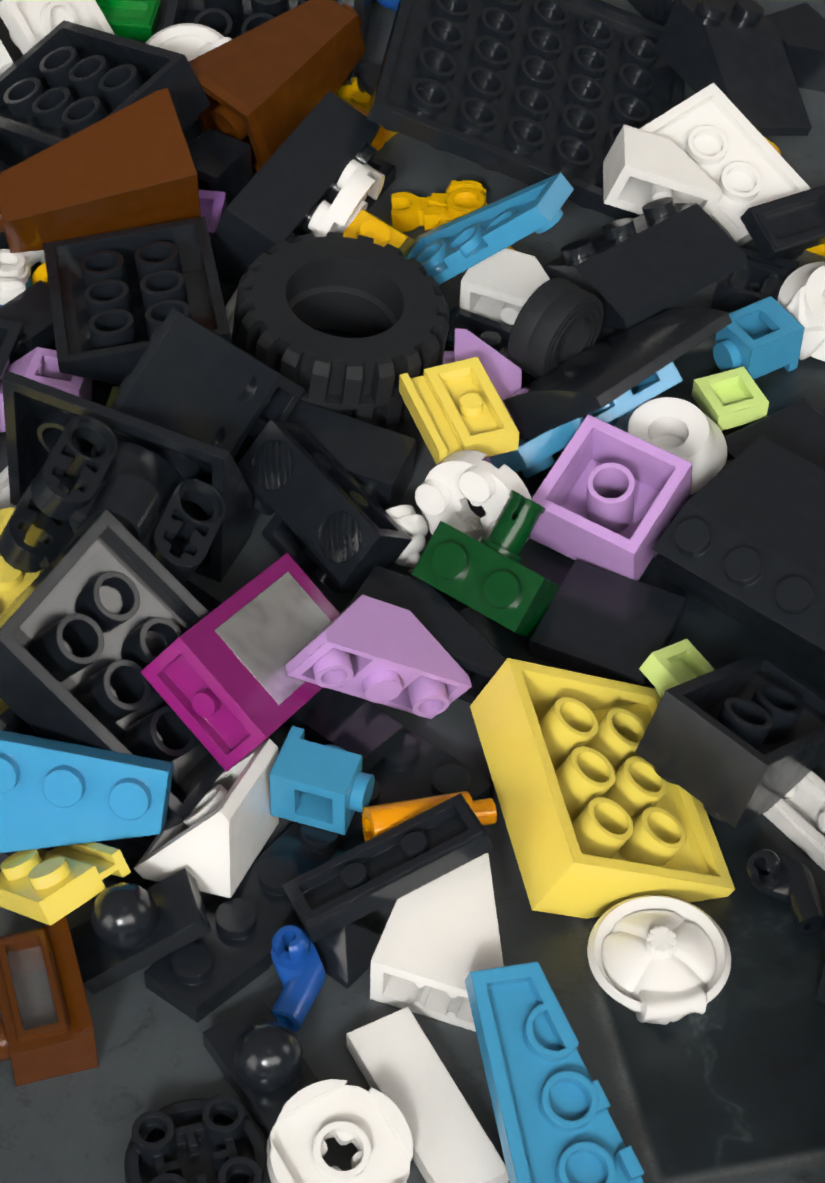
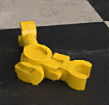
(439, 208)

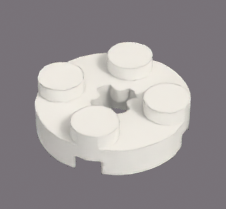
(355, 185)
(465, 477)
(348, 1115)

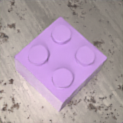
(610, 498)

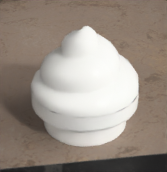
(415, 527)

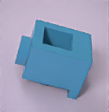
(760, 339)
(318, 784)

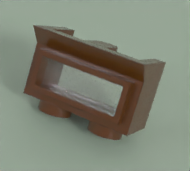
(44, 1006)

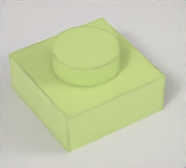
(730, 398)
(674, 666)

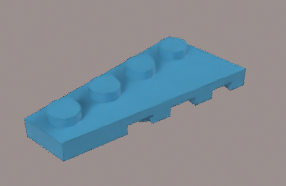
(490, 229)
(541, 1093)

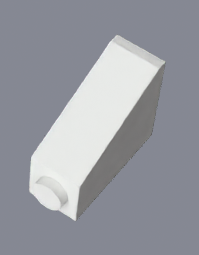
(436, 942)

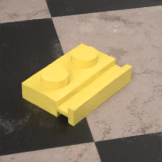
(459, 410)
(57, 881)

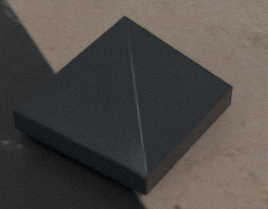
(348, 951)

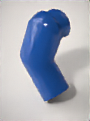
(299, 973)

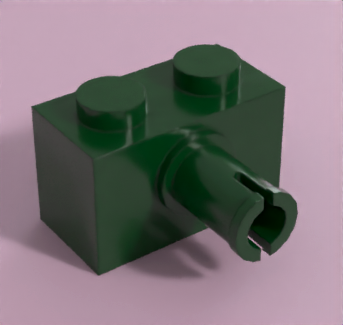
(489, 570)

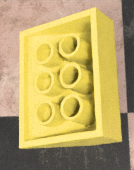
(579, 801)

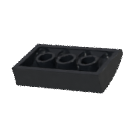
(611, 368)

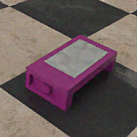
(230, 667)

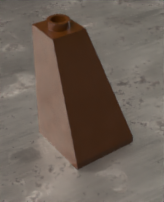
(278, 74)
(103, 179)

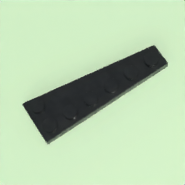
(240, 944)

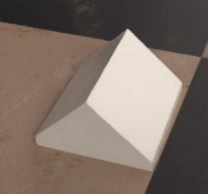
(222, 831)

